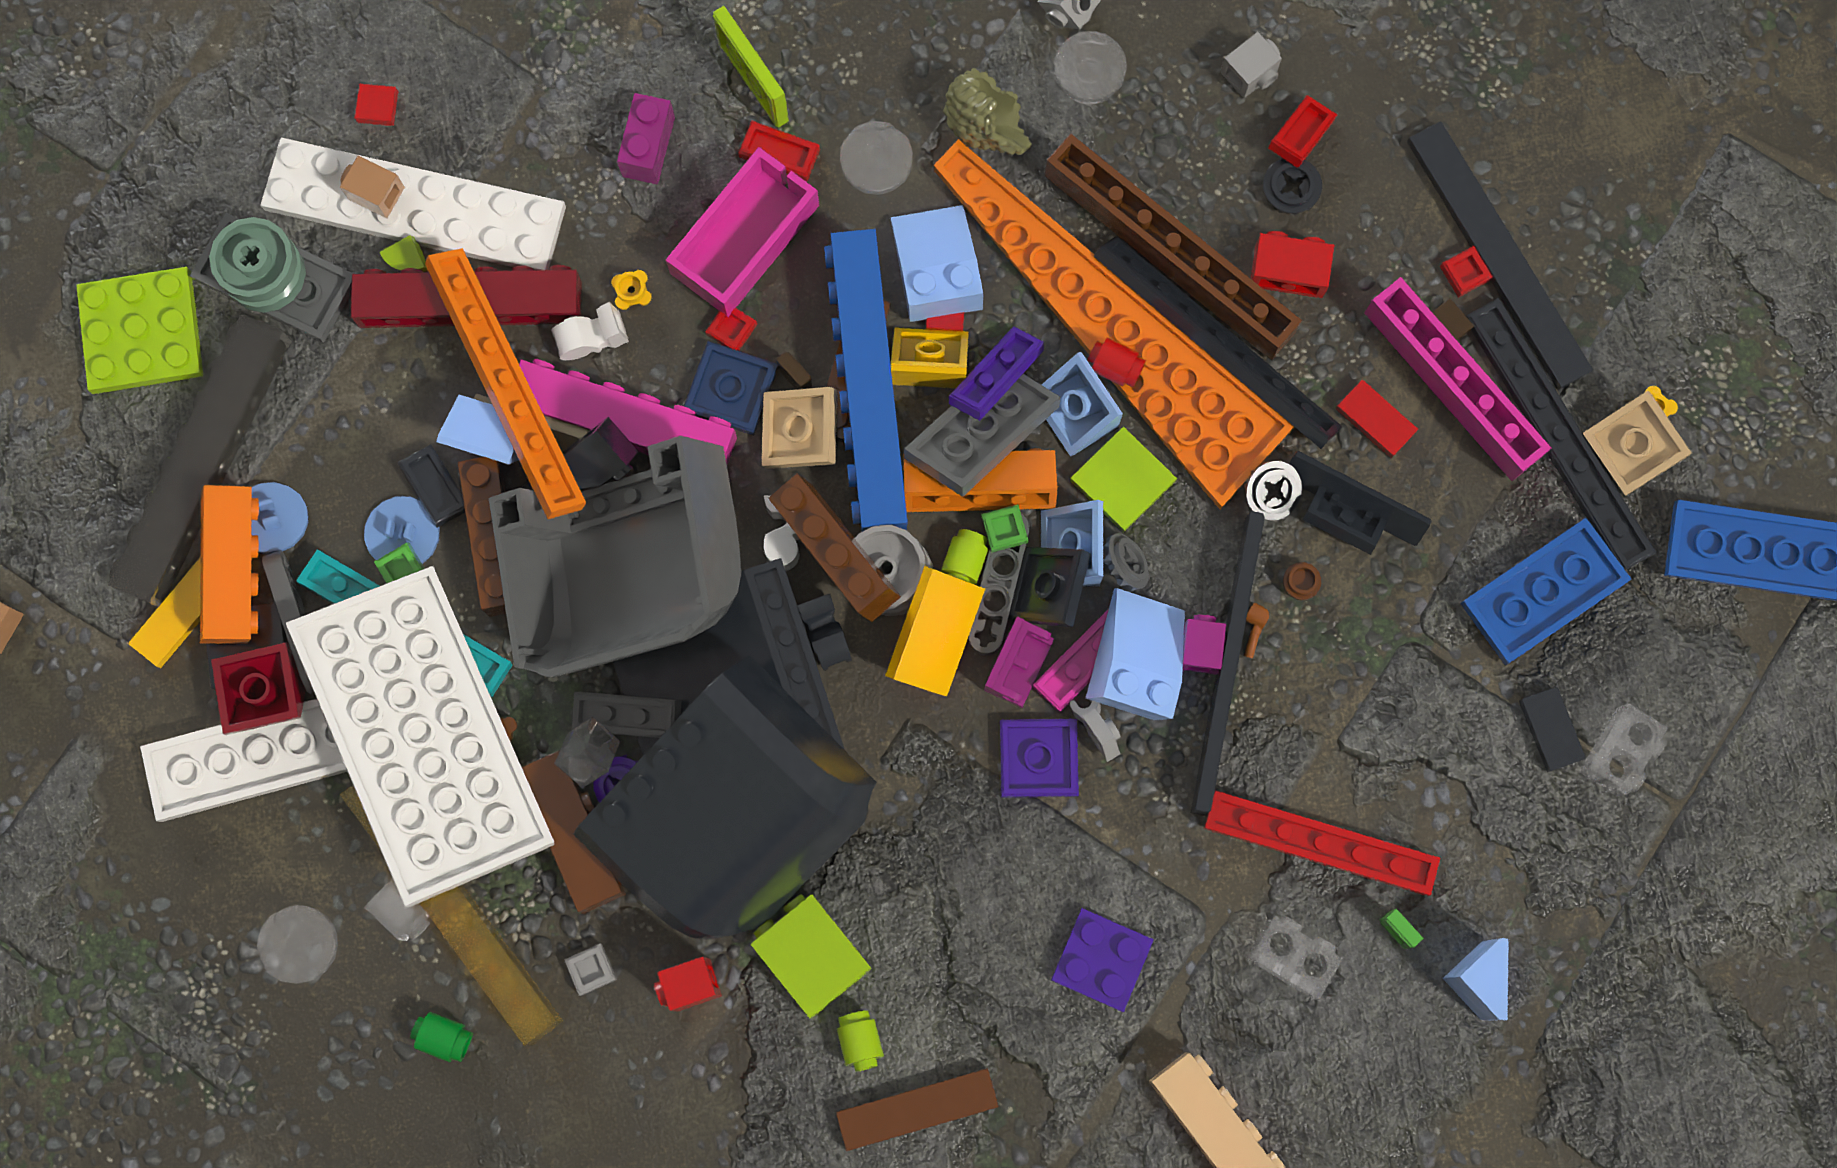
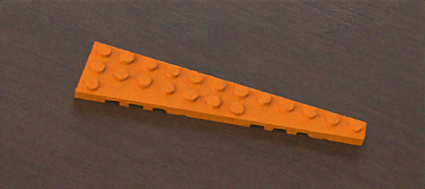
(1182, 393)

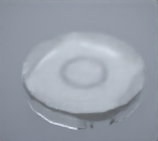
(1090, 67)
(876, 158)
(297, 944)

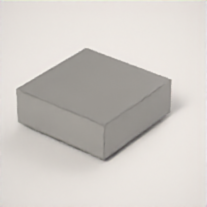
(590, 969)

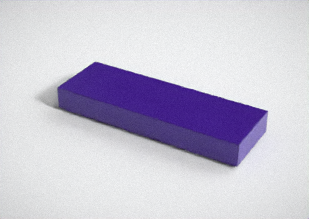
(996, 373)

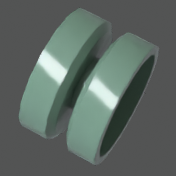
(257, 264)

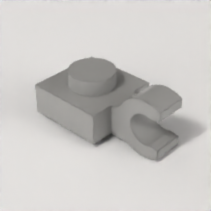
(1101, 731)

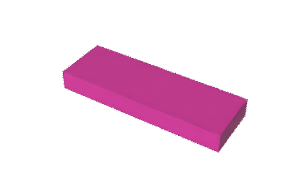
(1073, 669)

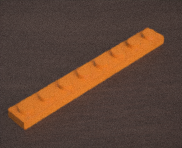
(505, 383)

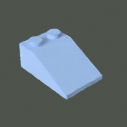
(937, 263)
(1139, 657)

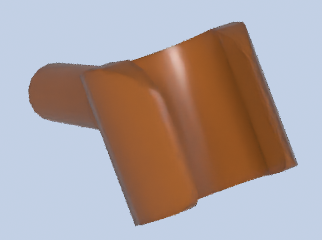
(1257, 616)

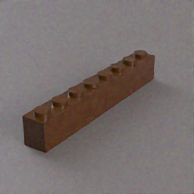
(1171, 247)

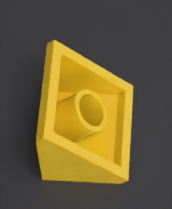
(929, 357)

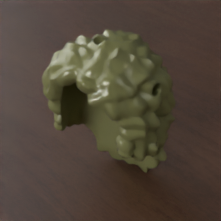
(984, 114)

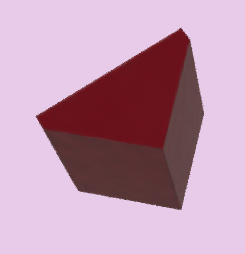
(258, 688)

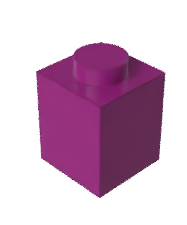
(1203, 644)

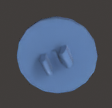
(280, 517)
(400, 522)

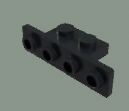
(1353, 509)

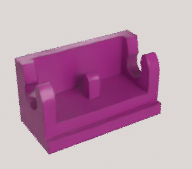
(1019, 662)

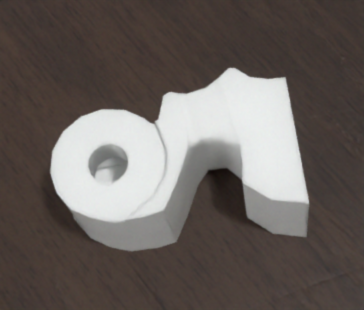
(582, 335)
(781, 541)

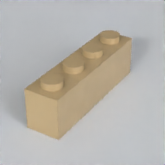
(1210, 1116)

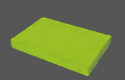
(750, 67)

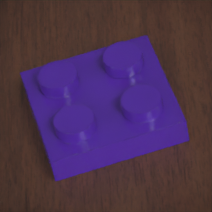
(1102, 960)

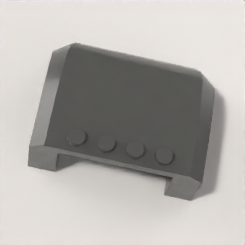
(627, 571)

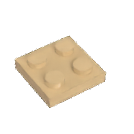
(799, 428)
(1637, 443)

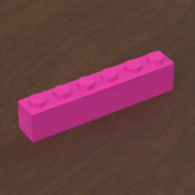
(1456, 379)
(639, 418)

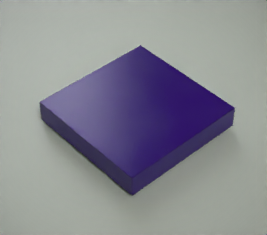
(1039, 758)

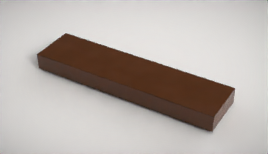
(917, 1109)

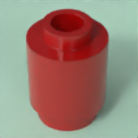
(1116, 362)

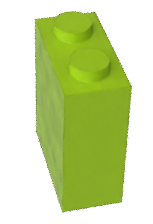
(809, 954)

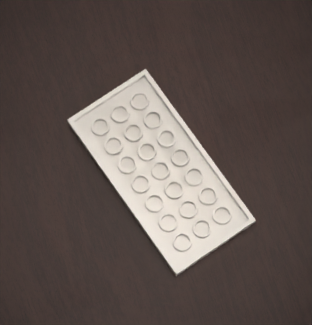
(419, 736)

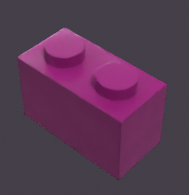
(646, 138)

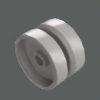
(896, 548)

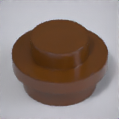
(1302, 581)

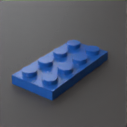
(1545, 591)

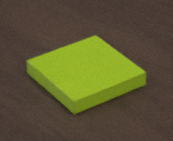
(1123, 478)

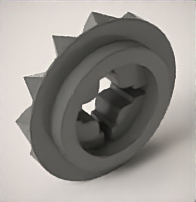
(1126, 562)

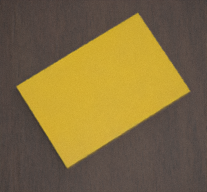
(935, 631)

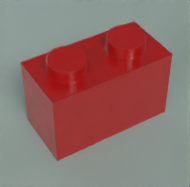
(1292, 264)
(687, 984)

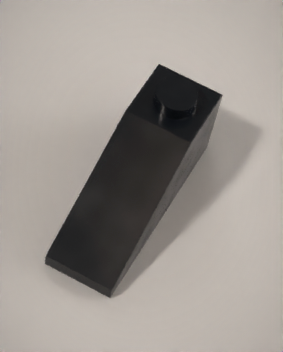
(598, 456)

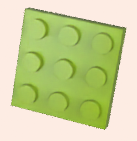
(139, 330)

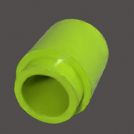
(966, 556)
(859, 1040)

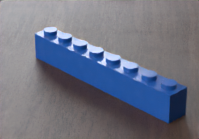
(867, 380)

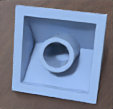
(1085, 406)
(478, 430)
(1077, 528)
(1483, 979)

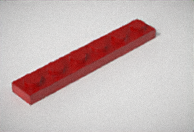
(1322, 843)

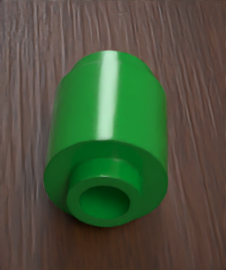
(441, 1037)

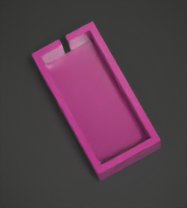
(743, 232)

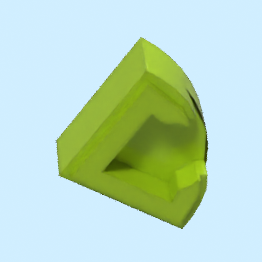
(405, 255)

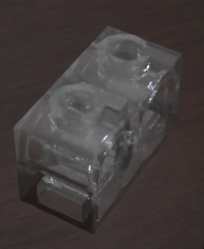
(1616, 744)
(1290, 966)

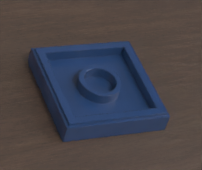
(731, 387)

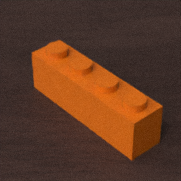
(1019, 479)
(226, 564)

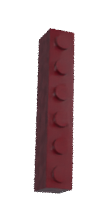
(515, 297)

